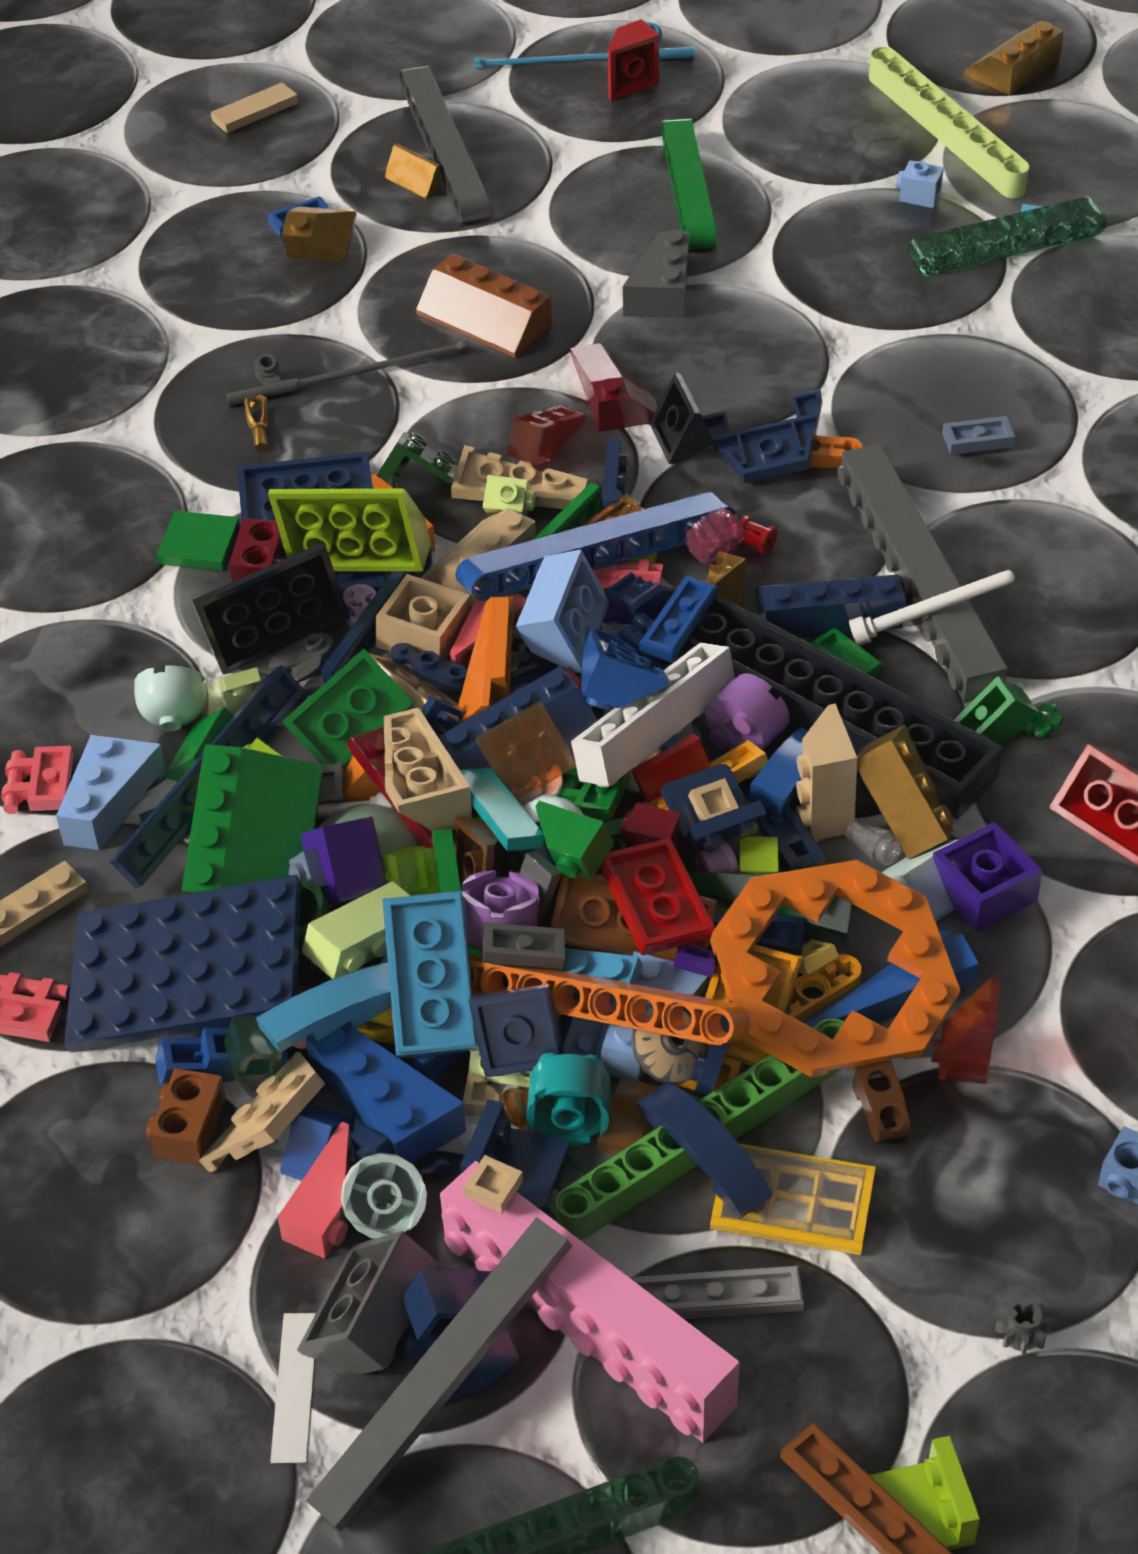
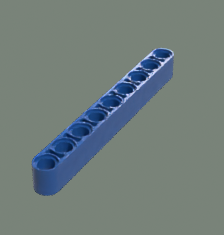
(601, 543)

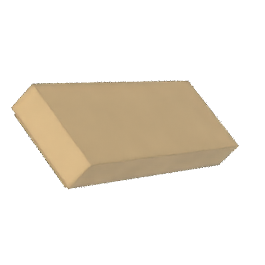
(254, 107)

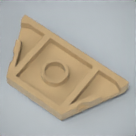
(269, 1114)

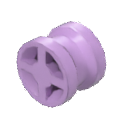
(356, 600)
(717, 861)

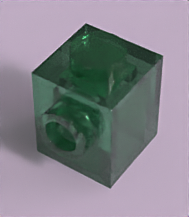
(250, 1050)

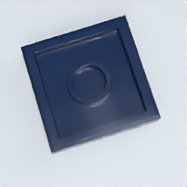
(515, 1028)

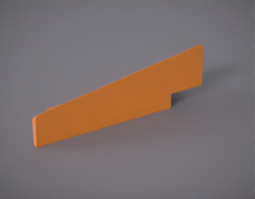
(491, 659)

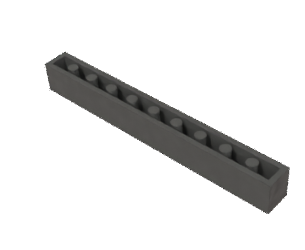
(924, 573)

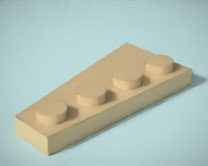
(551, 487)

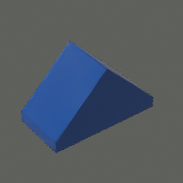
(307, 1139)

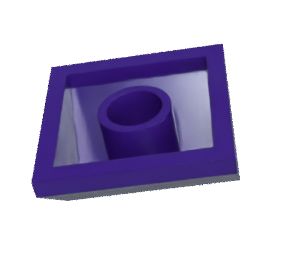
(348, 858)

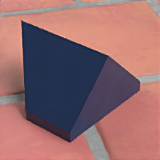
(636, 596)

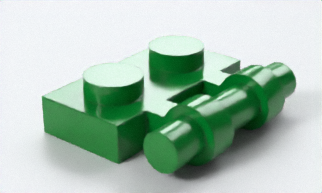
(591, 799)

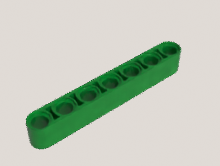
(688, 183)

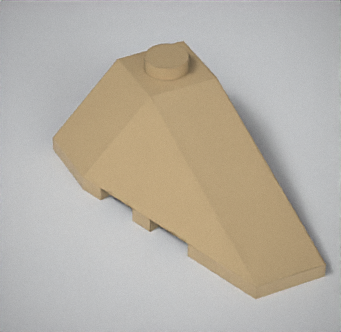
(422, 774)

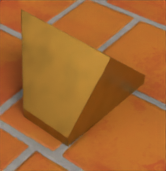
(729, 577)

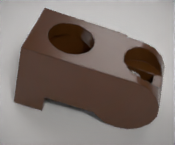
(882, 1101)

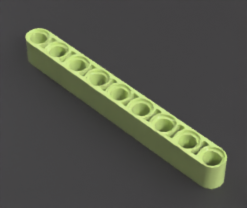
(949, 122)

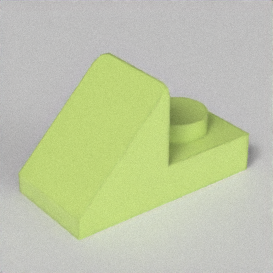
(238, 688)

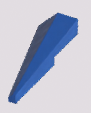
(888, 989)

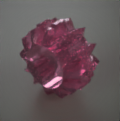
(713, 534)

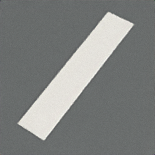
(293, 1393)

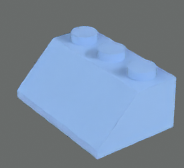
(561, 607)

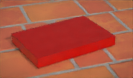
(656, 896)

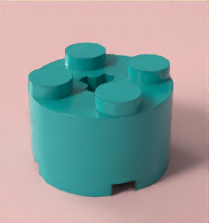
(569, 1097)

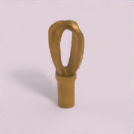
(258, 429)

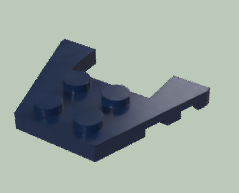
(770, 448)

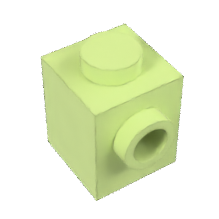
(508, 493)

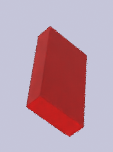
(669, 765)

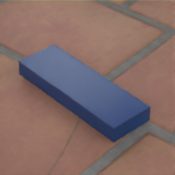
(678, 619)

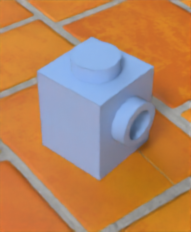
(920, 183)

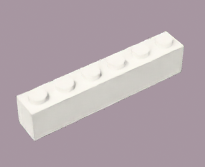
(639, 728)

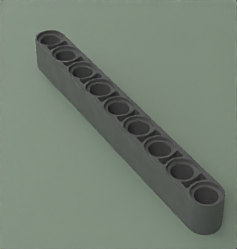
(445, 144)

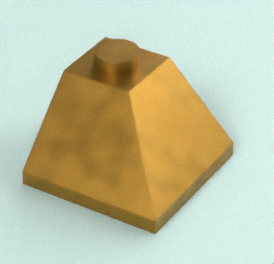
(318, 233)

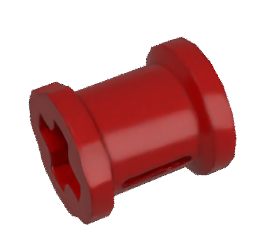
(758, 535)

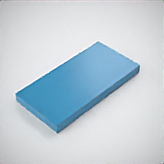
(429, 974)

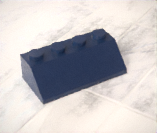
(819, 606)
(558, 696)

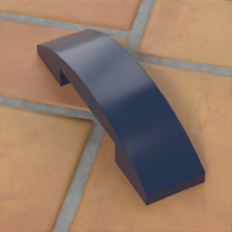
(709, 1145)

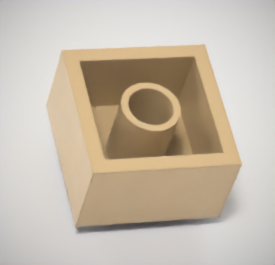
(422, 616)

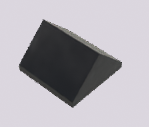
(679, 423)

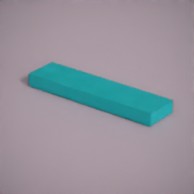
(502, 811)

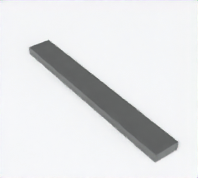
(438, 1374)

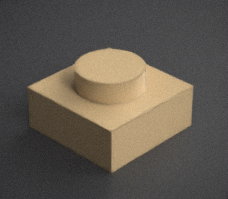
(712, 799)
(493, 1184)

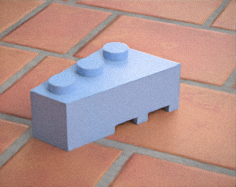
(105, 787)
(655, 973)

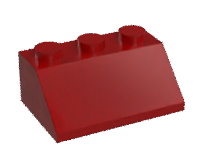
(1102, 800)

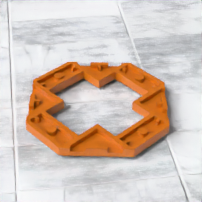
(859, 1039)

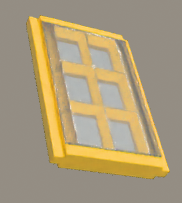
(812, 1202)

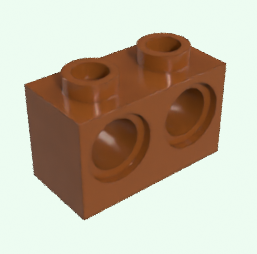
(191, 1118)

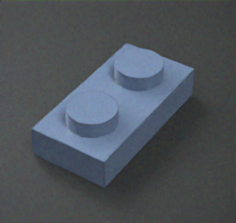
(978, 435)

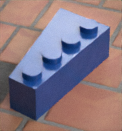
(386, 1093)

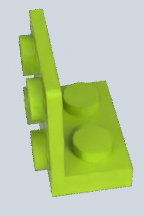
(936, 1495)

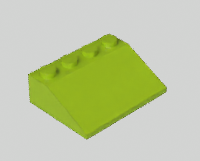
(357, 526)

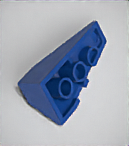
(615, 672)

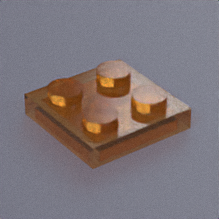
(526, 751)

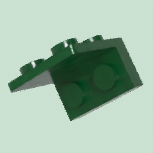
(415, 448)

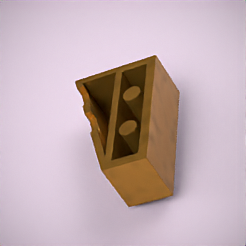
(904, 792)

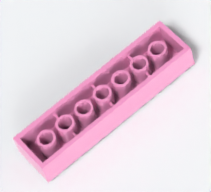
(605, 1315)

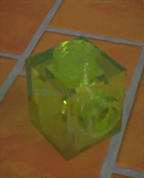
(412, 870)

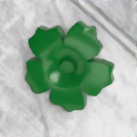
(1044, 721)

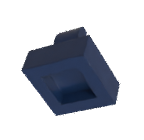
(441, 714)

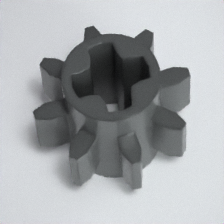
(1023, 1325)

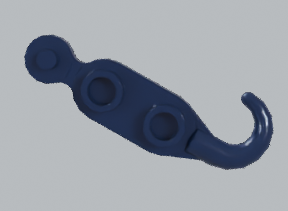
(431, 667)

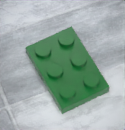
(346, 707)

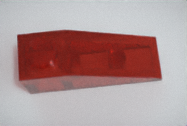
(542, 433)
(968, 1037)

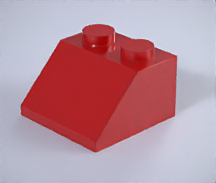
(633, 59)

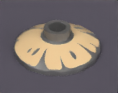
(664, 1059)

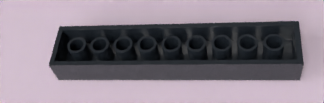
(809, 680)

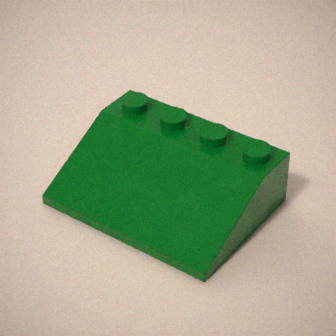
(248, 816)

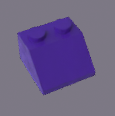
(987, 876)

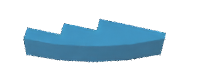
(329, 1006)

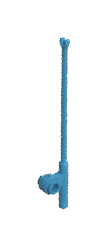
(664, 54)

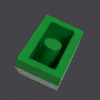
(998, 711)
(574, 840)

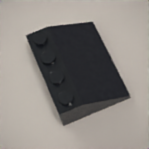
(271, 608)

